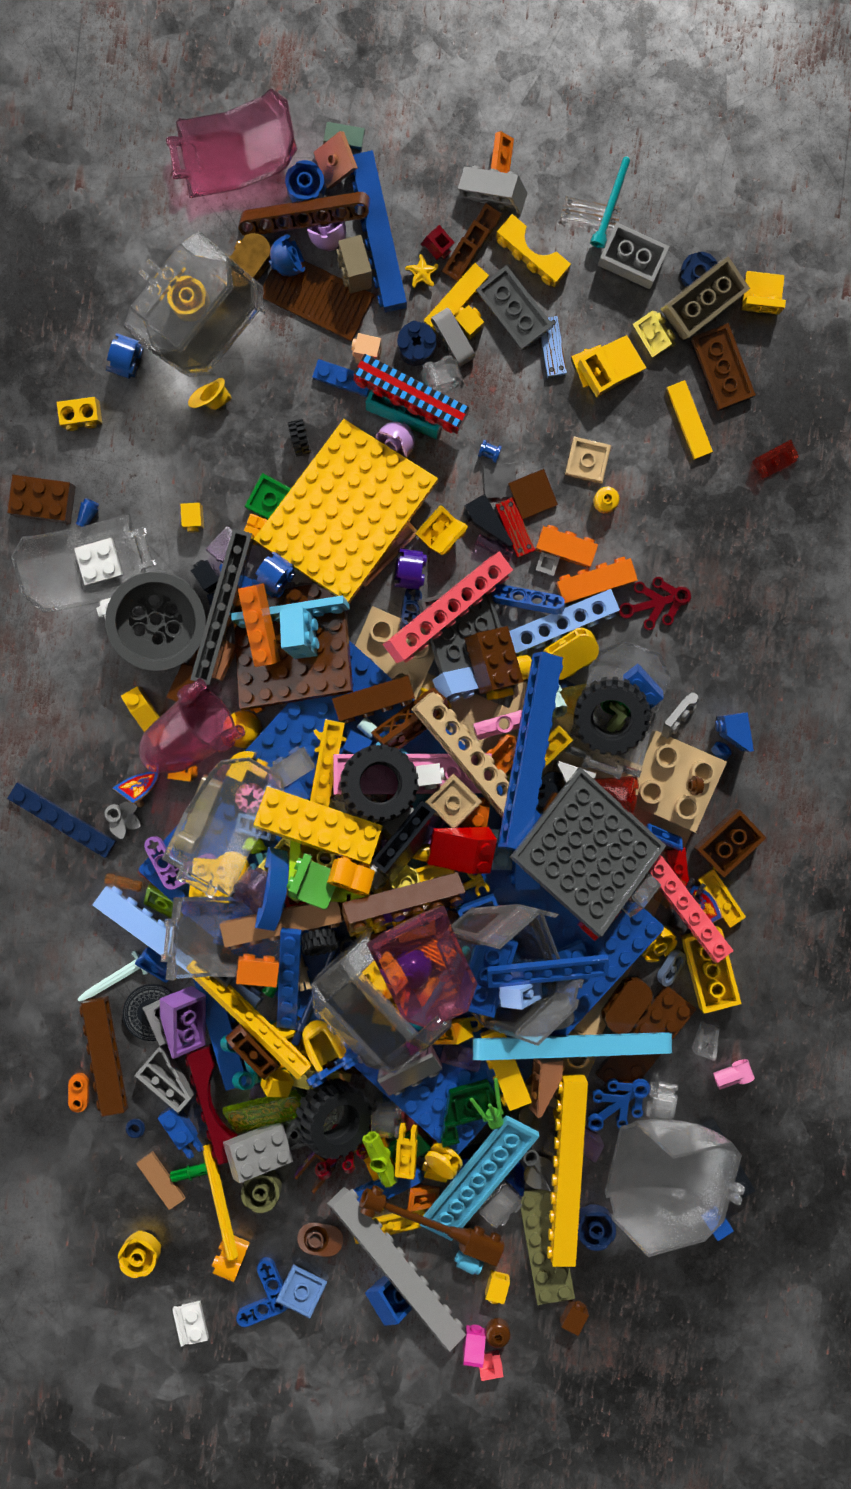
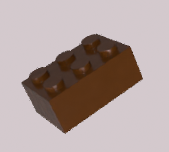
(41, 499)
(493, 659)
(730, 842)

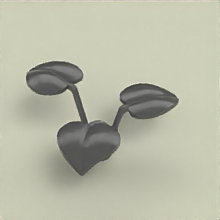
(539, 1168)

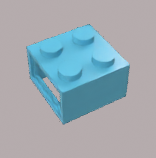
(298, 632)

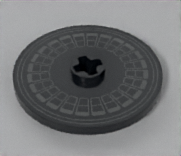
(133, 1013)

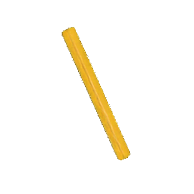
(220, 1203)

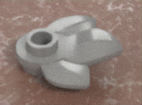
(125, 820)

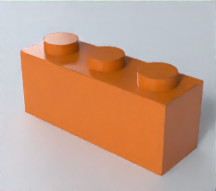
(567, 546)

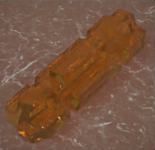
(123, 882)

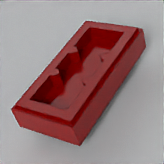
(678, 862)

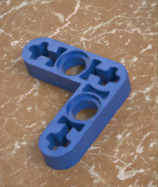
(269, 1301)

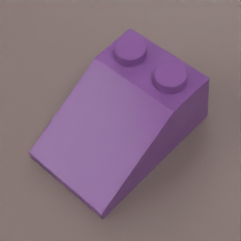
(184, 1020)

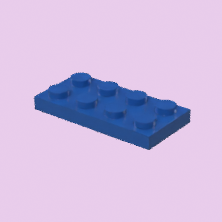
(486, 999)

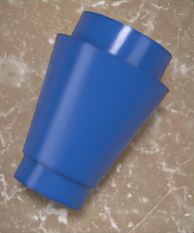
(87, 512)

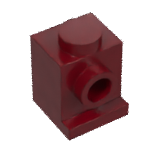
(438, 243)

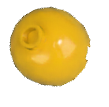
(251, 725)
(663, 944)

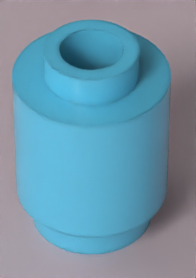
(468, 1263)

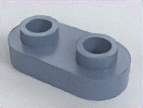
(671, 967)

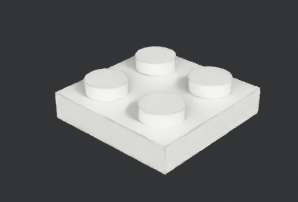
(98, 561)

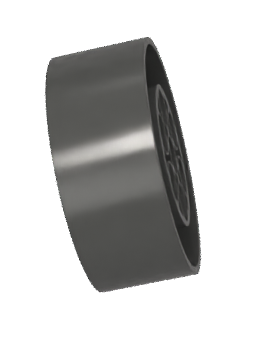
(140, 649)

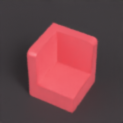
(492, 1366)

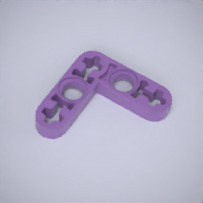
(163, 873)

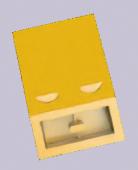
(610, 365)

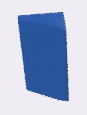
(667, 837)
(151, 962)

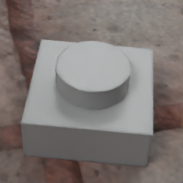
(547, 564)

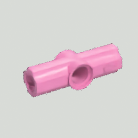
(491, 726)

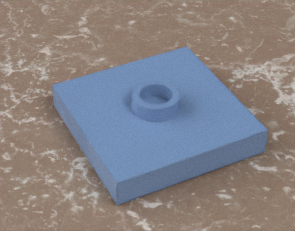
(301, 1291)

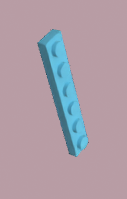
(315, 607)

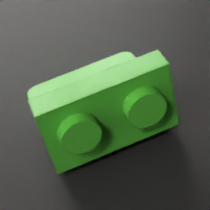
(311, 883)

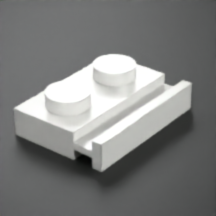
(190, 1323)

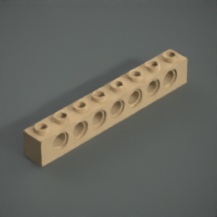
(424, 711)

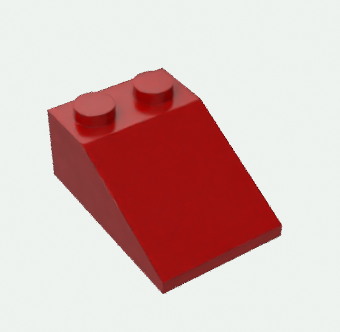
(463, 849)

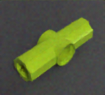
(380, 1159)

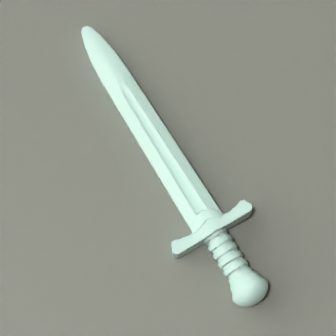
(112, 979)

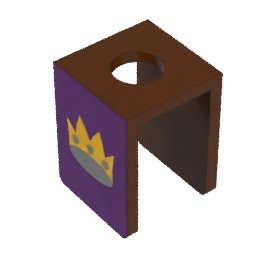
(305, 1164)

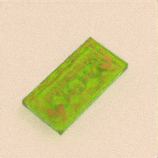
(262, 1112)

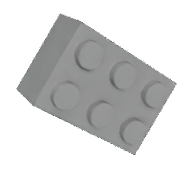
(633, 255)
(257, 1152)

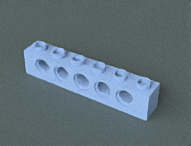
(604, 599)

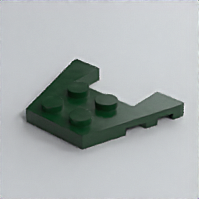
(461, 1110)

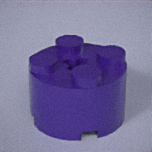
(409, 569)

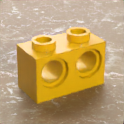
(79, 407)

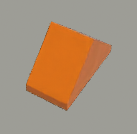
(422, 1197)

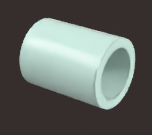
(366, 727)

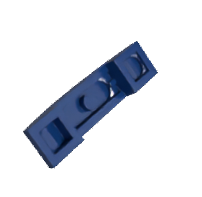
(275, 889)

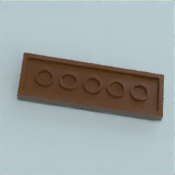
(667, 1015)

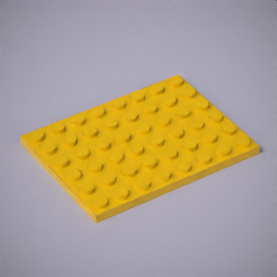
(346, 510)

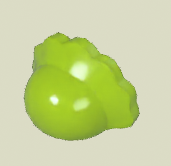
(258, 847)

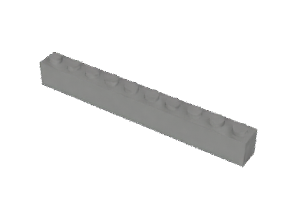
(397, 1269)

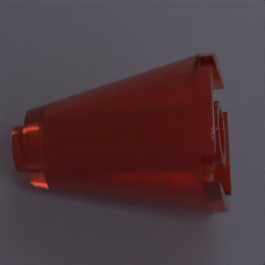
(622, 790)

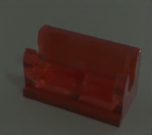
(776, 459)

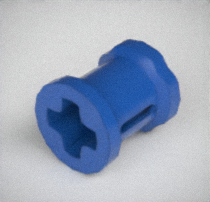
(489, 451)

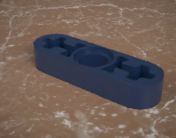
(408, 603)

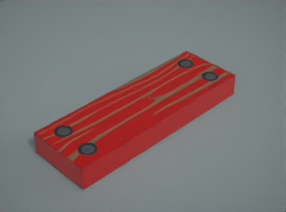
(515, 527)

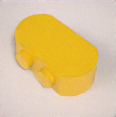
(577, 649)

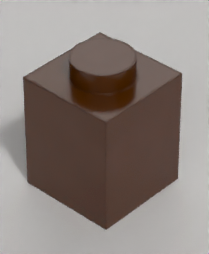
(574, 1317)

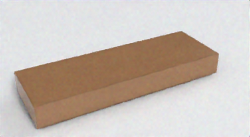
(160, 1180)

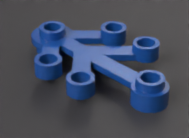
(347, 1062)
(620, 1102)

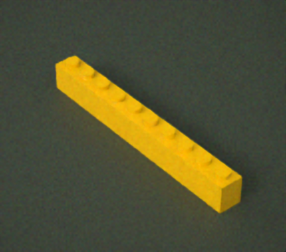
(568, 1170)

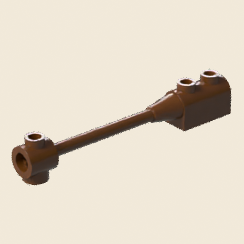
(471, 1241)

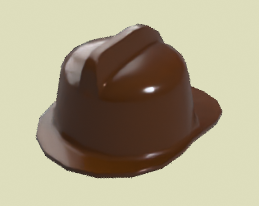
(320, 1239)

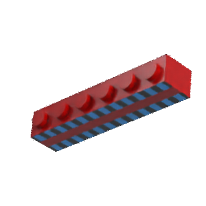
(411, 394)

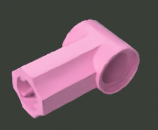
(739, 1073)

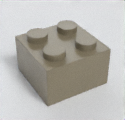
(354, 264)

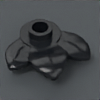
(548, 786)

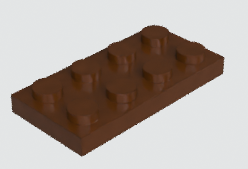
(723, 366)

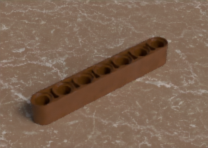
(310, 207)

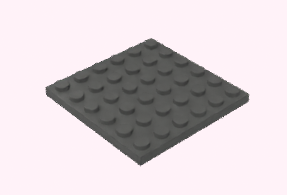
(588, 852)

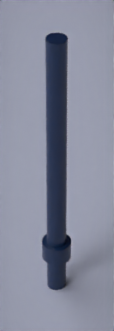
(301, 1024)

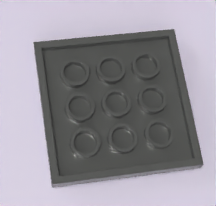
(450, 646)

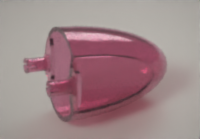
(188, 731)

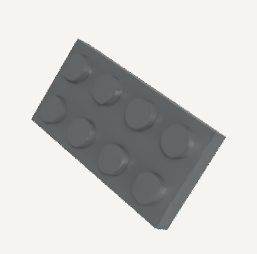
(514, 308)

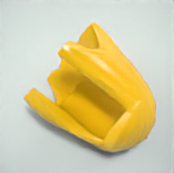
(321, 1044)

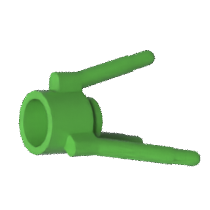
(492, 1115)

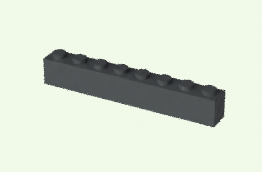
(222, 606)

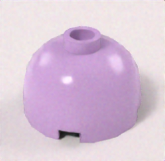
(327, 235)
(397, 437)

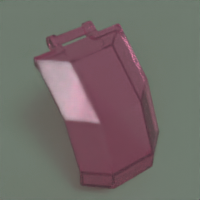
(234, 146)
(425, 968)

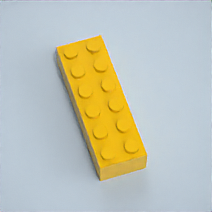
(317, 826)

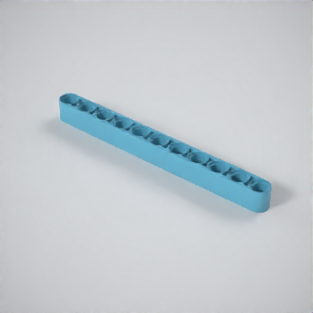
(573, 1046)

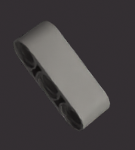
(453, 337)

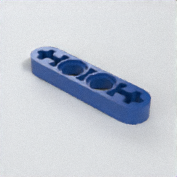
(526, 602)

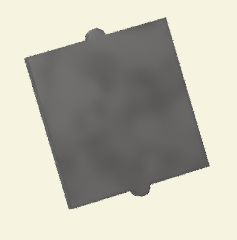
(497, 479)

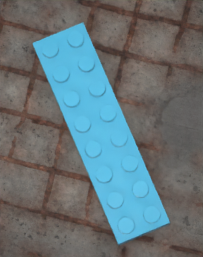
(481, 1174)

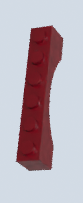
(202, 1064)

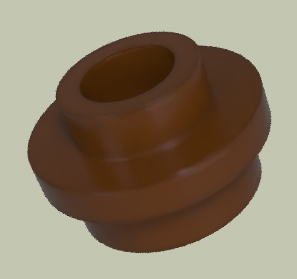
(695, 785)

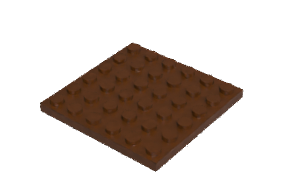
(296, 678)

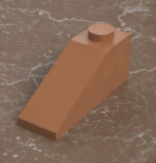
(545, 1079)

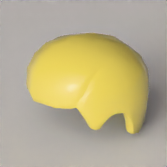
(405, 877)

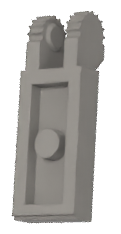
(680, 714)

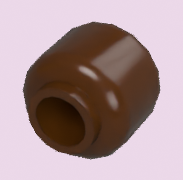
(497, 1333)

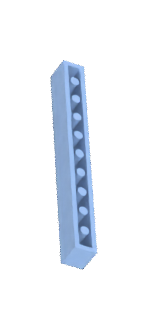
(149, 930)

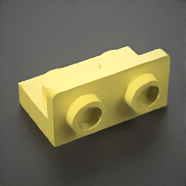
(654, 333)

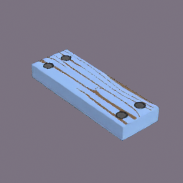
(553, 350)

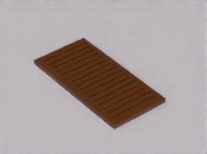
(319, 299)

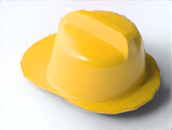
(211, 395)

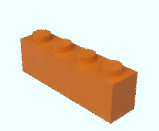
(596, 581)
(259, 625)

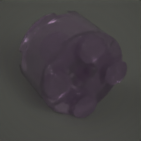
(251, 888)

